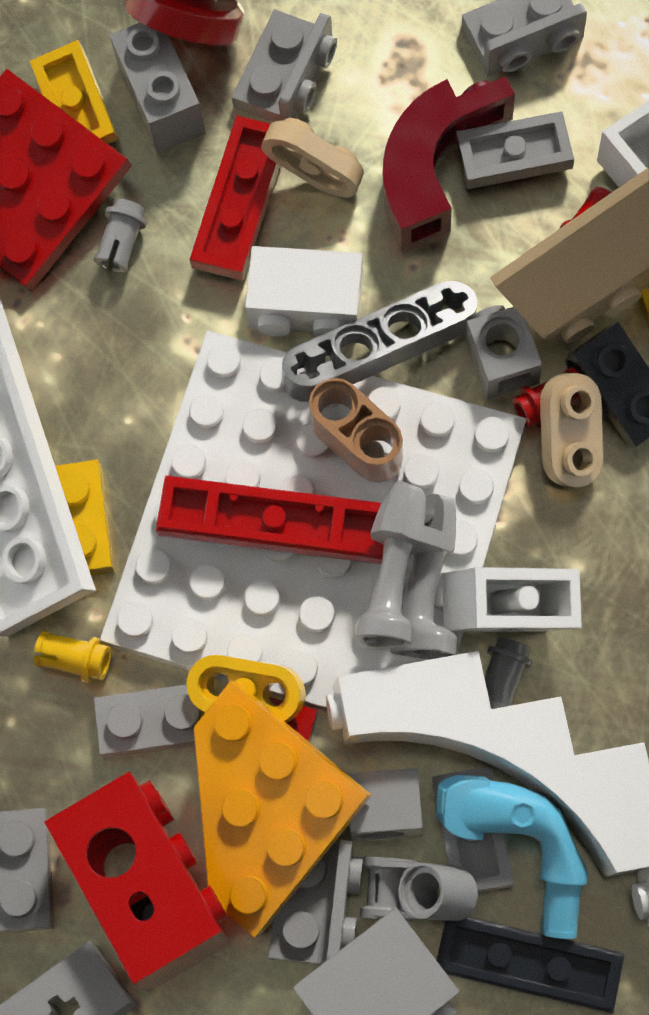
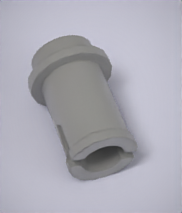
(121, 231)

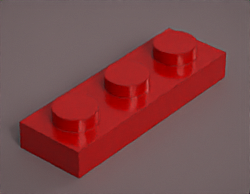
(236, 203)

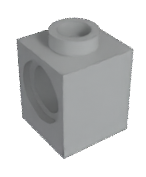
(508, 372)
(391, 809)

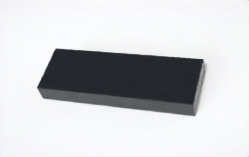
(531, 963)

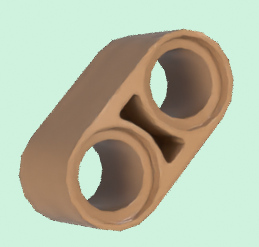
(357, 429)

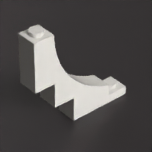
(449, 707)

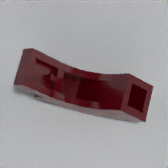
(419, 139)

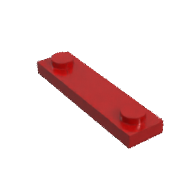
(268, 519)

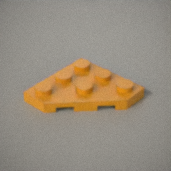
(265, 806)

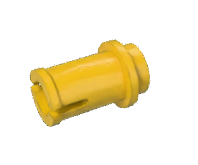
(73, 655)

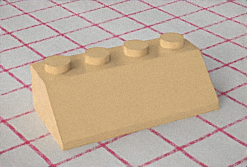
(584, 266)

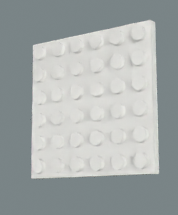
(280, 606)

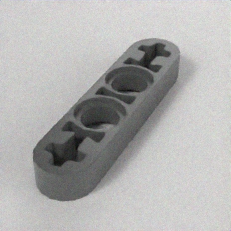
(375, 335)

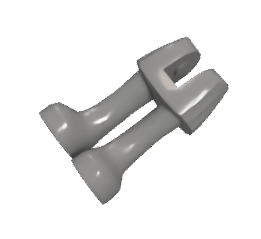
(426, 530)

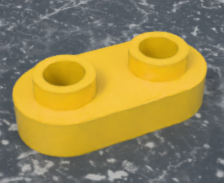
(253, 676)

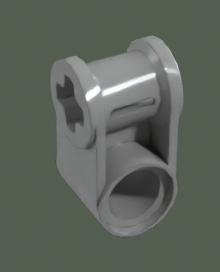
(414, 887)

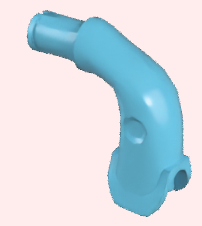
(479, 806)

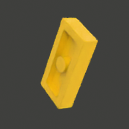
(71, 85)
(87, 504)

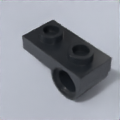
(621, 378)

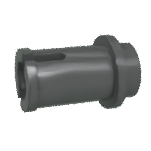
(505, 671)

